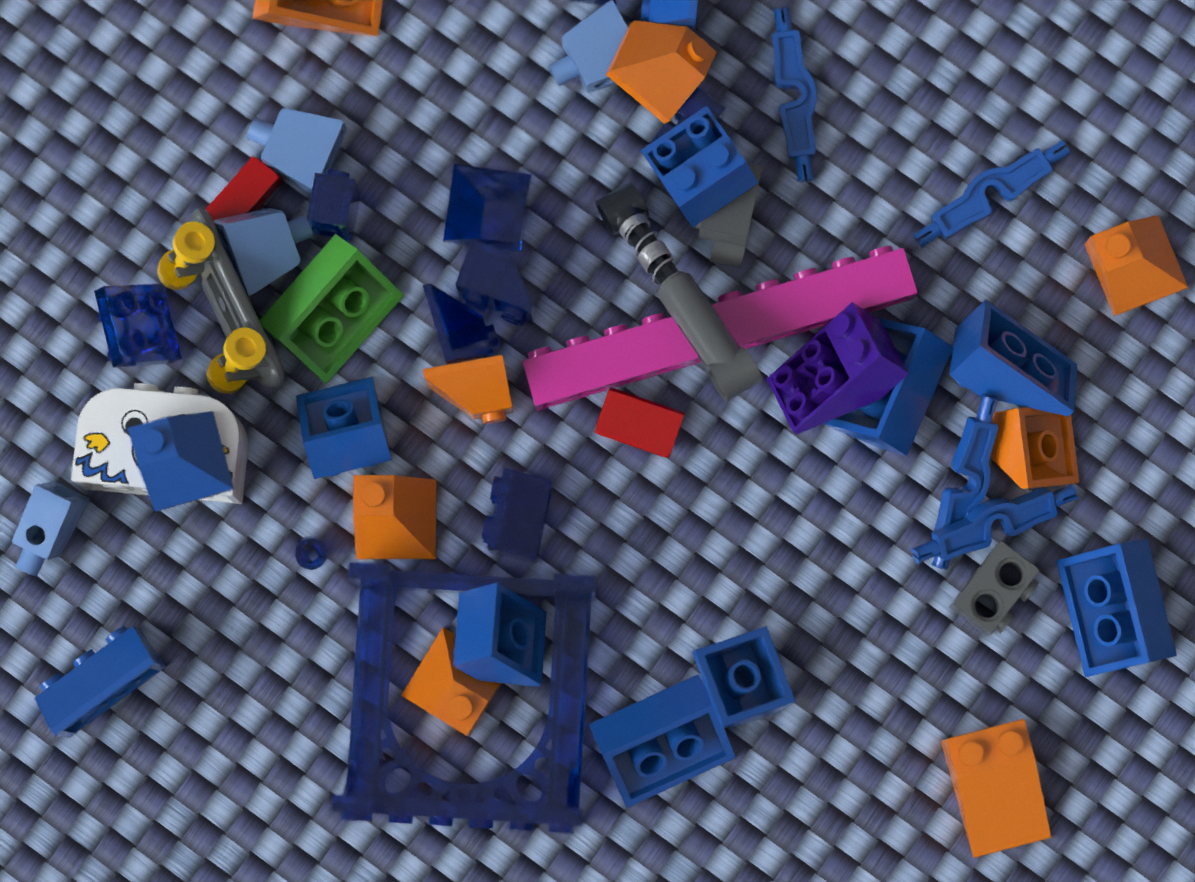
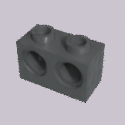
(988, 583)

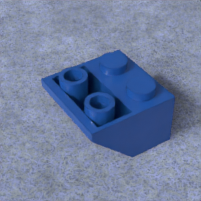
(699, 166)

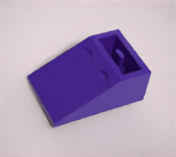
(837, 370)

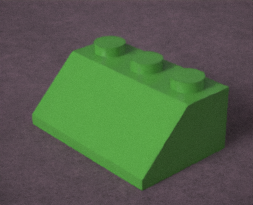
(331, 308)

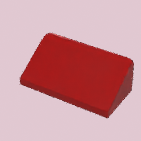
(245, 191)
(639, 422)

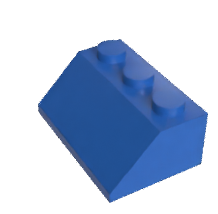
(898, 415)
(1116, 607)
(98, 681)
(662, 741)

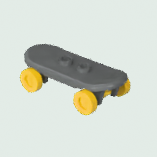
(247, 347)

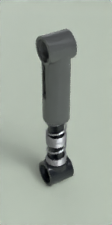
(726, 362)

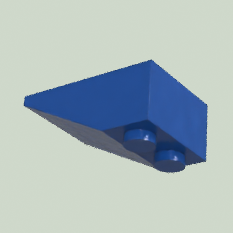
(1011, 363)

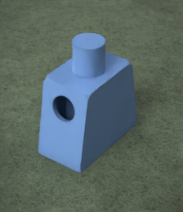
(591, 49)
(298, 144)
(262, 245)
(56, 512)

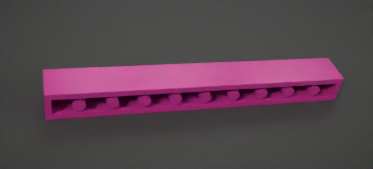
(751, 318)

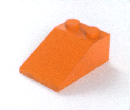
(341, 16)
(997, 787)

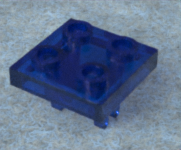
(137, 325)

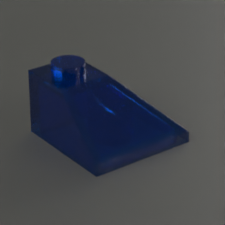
(487, 207)
(459, 328)

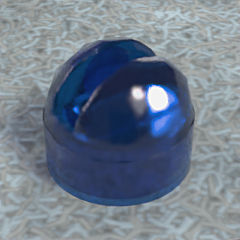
(303, 557)

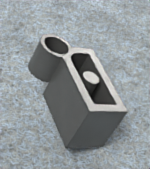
(731, 226)

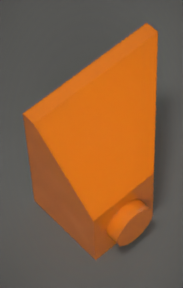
(660, 65)
(1135, 264)
(474, 387)
(1035, 447)
(394, 517)
(447, 690)

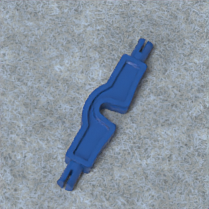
(797, 114)
(1008, 181)
(971, 461)
(975, 530)

